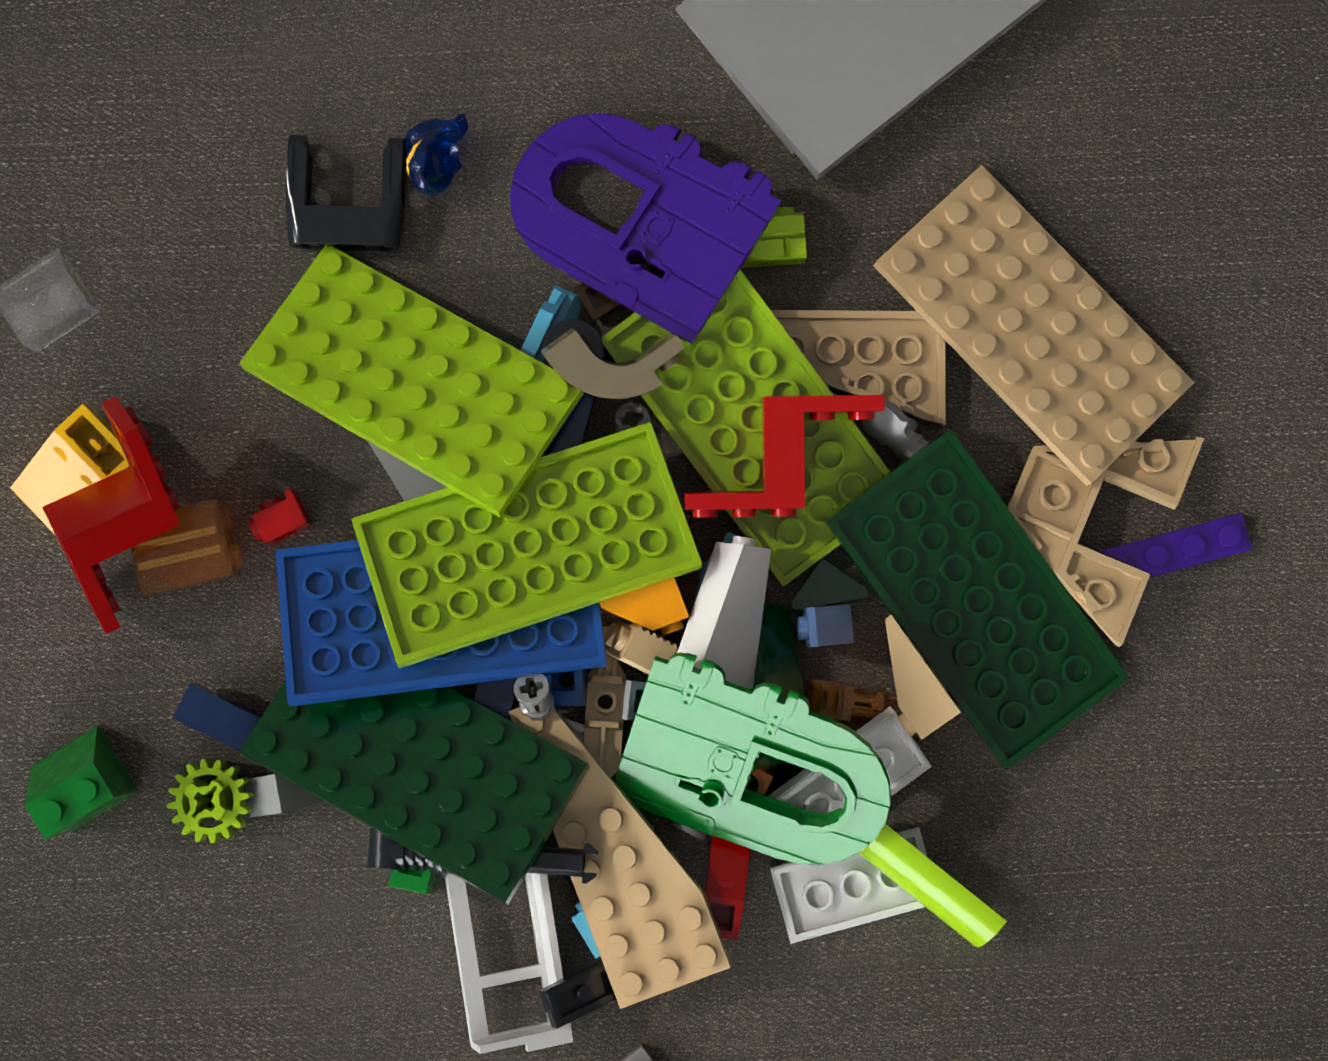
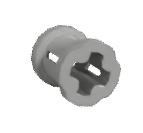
(544, 698)

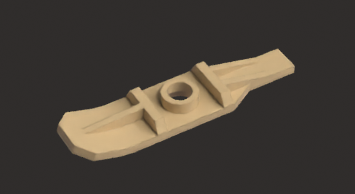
(605, 726)

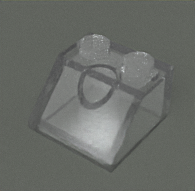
(45, 301)

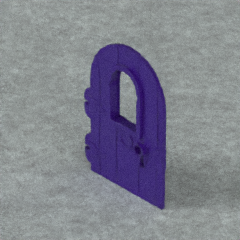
(688, 223)

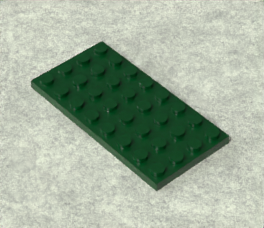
(976, 599)
(428, 776)

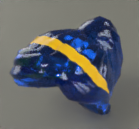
(434, 153)

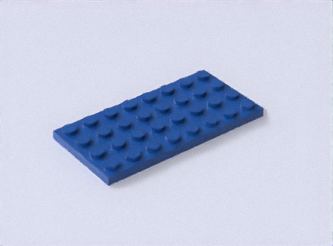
(342, 650)

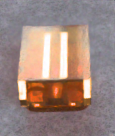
(191, 554)

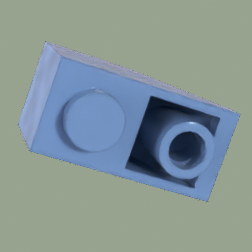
(825, 626)

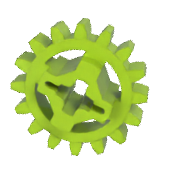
(197, 791)

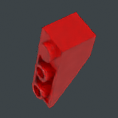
(726, 884)

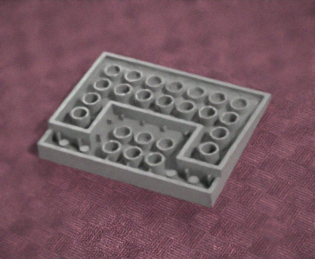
(843, 68)

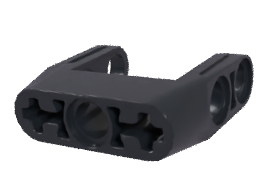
(345, 226)

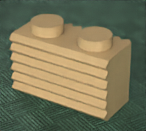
(636, 645)

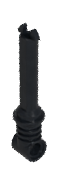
(388, 854)

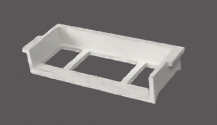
(549, 968)

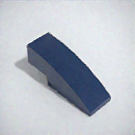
(216, 716)

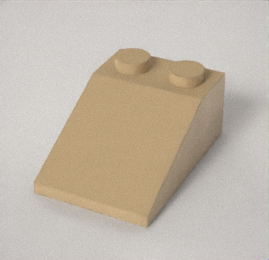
(918, 688)

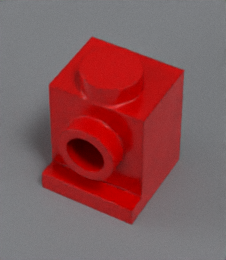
(280, 518)

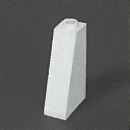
(730, 610)

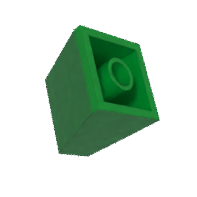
(76, 784)

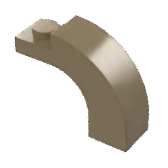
(603, 379)

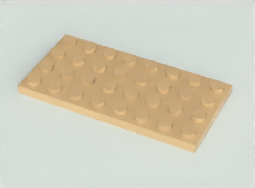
(1034, 325)

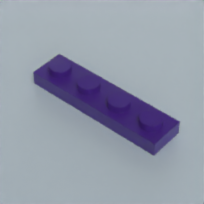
(1185, 546)

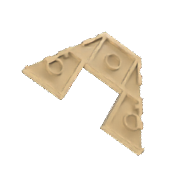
(1055, 507)

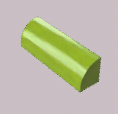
(933, 887)

